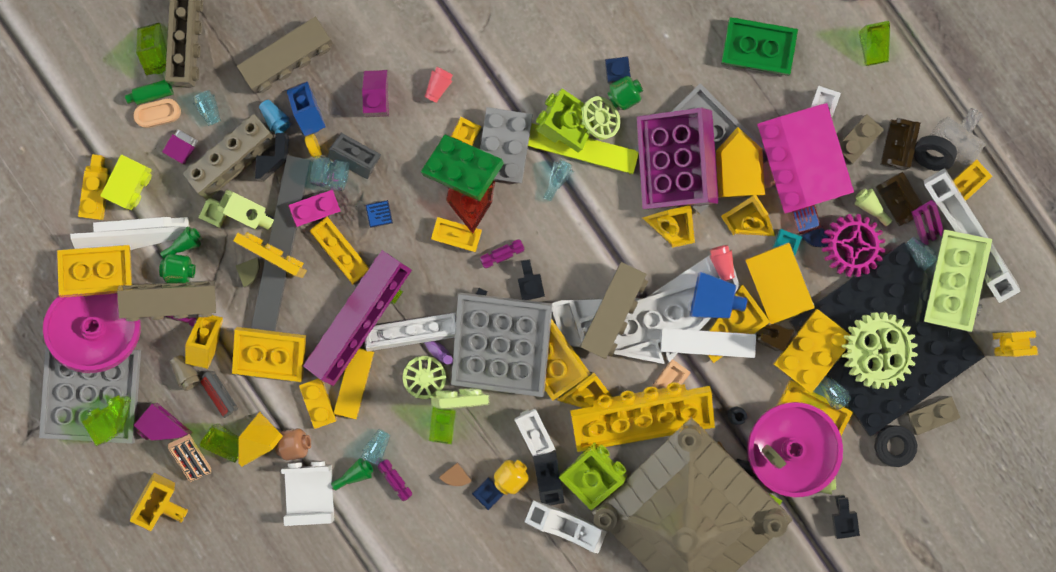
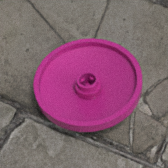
(88, 333)
(804, 440)

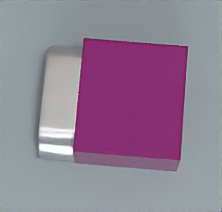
(180, 146)

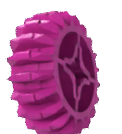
(850, 253)

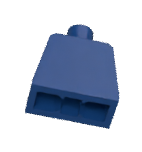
(715, 298)

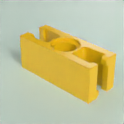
(1015, 343)

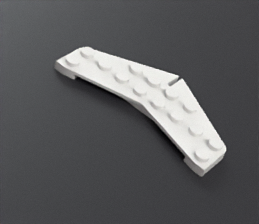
(664, 308)

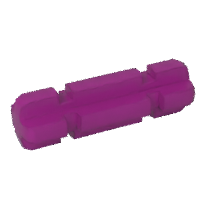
(502, 253)
(394, 480)

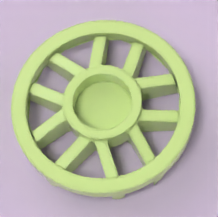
(600, 118)
(424, 377)

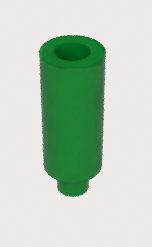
(149, 92)

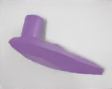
(439, 352)

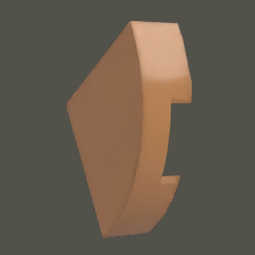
(455, 476)

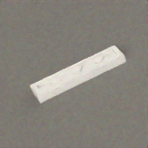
(411, 332)
(708, 343)

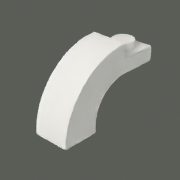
(566, 526)

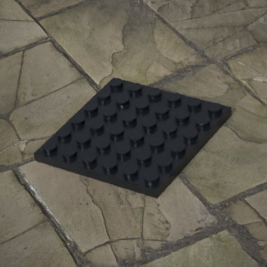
(902, 291)

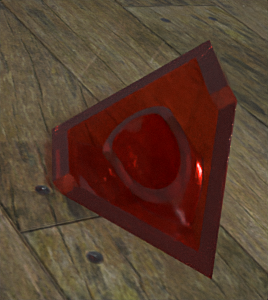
(469, 209)

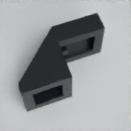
(269, 164)
(548, 479)

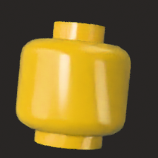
(511, 477)

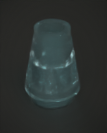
(207, 107)
(921, 253)
(835, 393)
(376, 447)

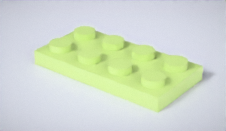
(958, 280)
(451, 399)

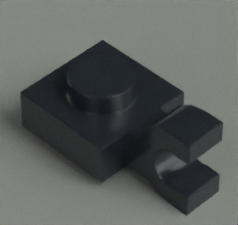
(530, 285)
(845, 522)

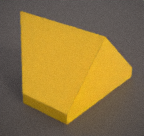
(749, 218)
(674, 225)
(584, 392)
(257, 439)

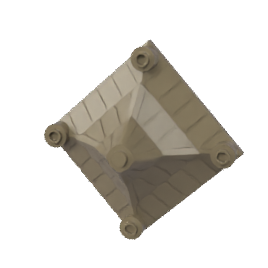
(691, 508)

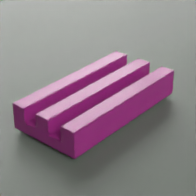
(932, 231)

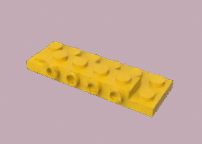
(641, 415)

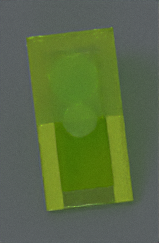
(151, 49)

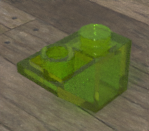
(109, 421)

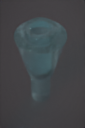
(560, 173)

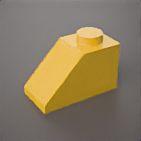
(203, 341)

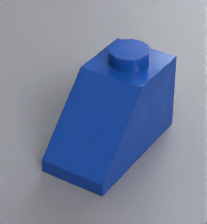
(305, 109)

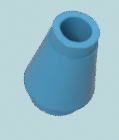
(275, 118)

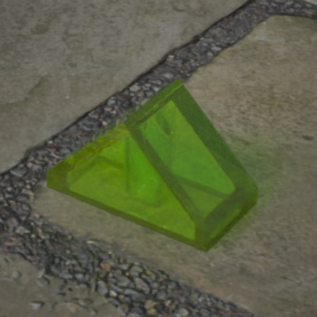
(875, 42)
(442, 425)
(221, 442)

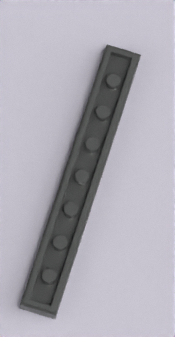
(283, 238)

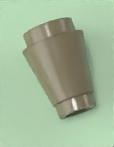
(185, 374)

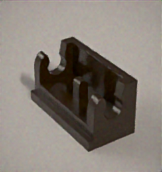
(900, 144)
(899, 198)
(777, 337)

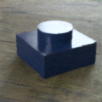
(617, 68)

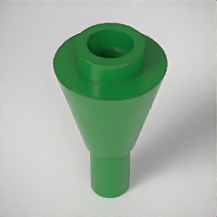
(187, 240)
(358, 472)

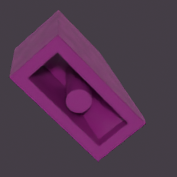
(375, 93)
(160, 424)

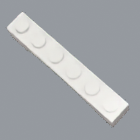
(964, 221)

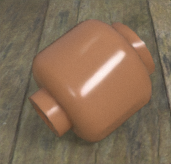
(293, 444)

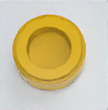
(313, 145)

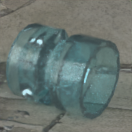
(329, 173)

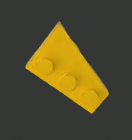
(741, 322)

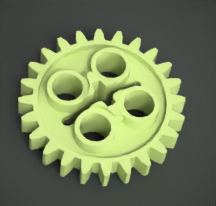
(899, 347)

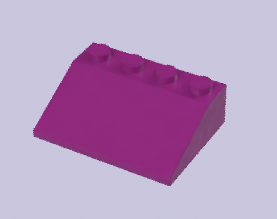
(677, 159)

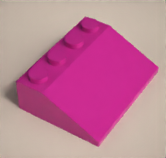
(805, 158)

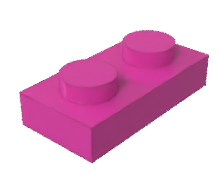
(314, 208)

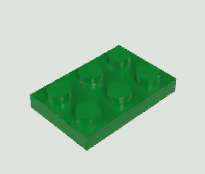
(759, 46)
(462, 167)

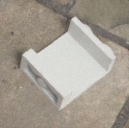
(308, 494)

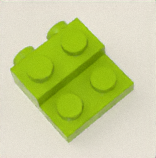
(563, 120)
(594, 476)

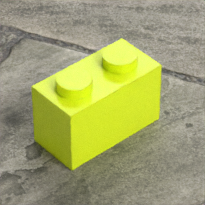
(126, 182)

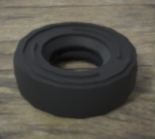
(938, 144)
(908, 453)

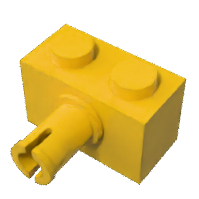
(155, 502)

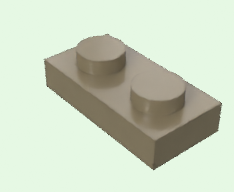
(860, 138)
(933, 415)

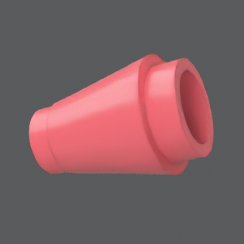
(438, 83)
(723, 262)

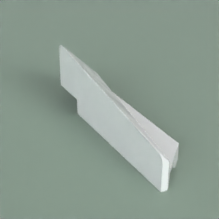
(135, 233)

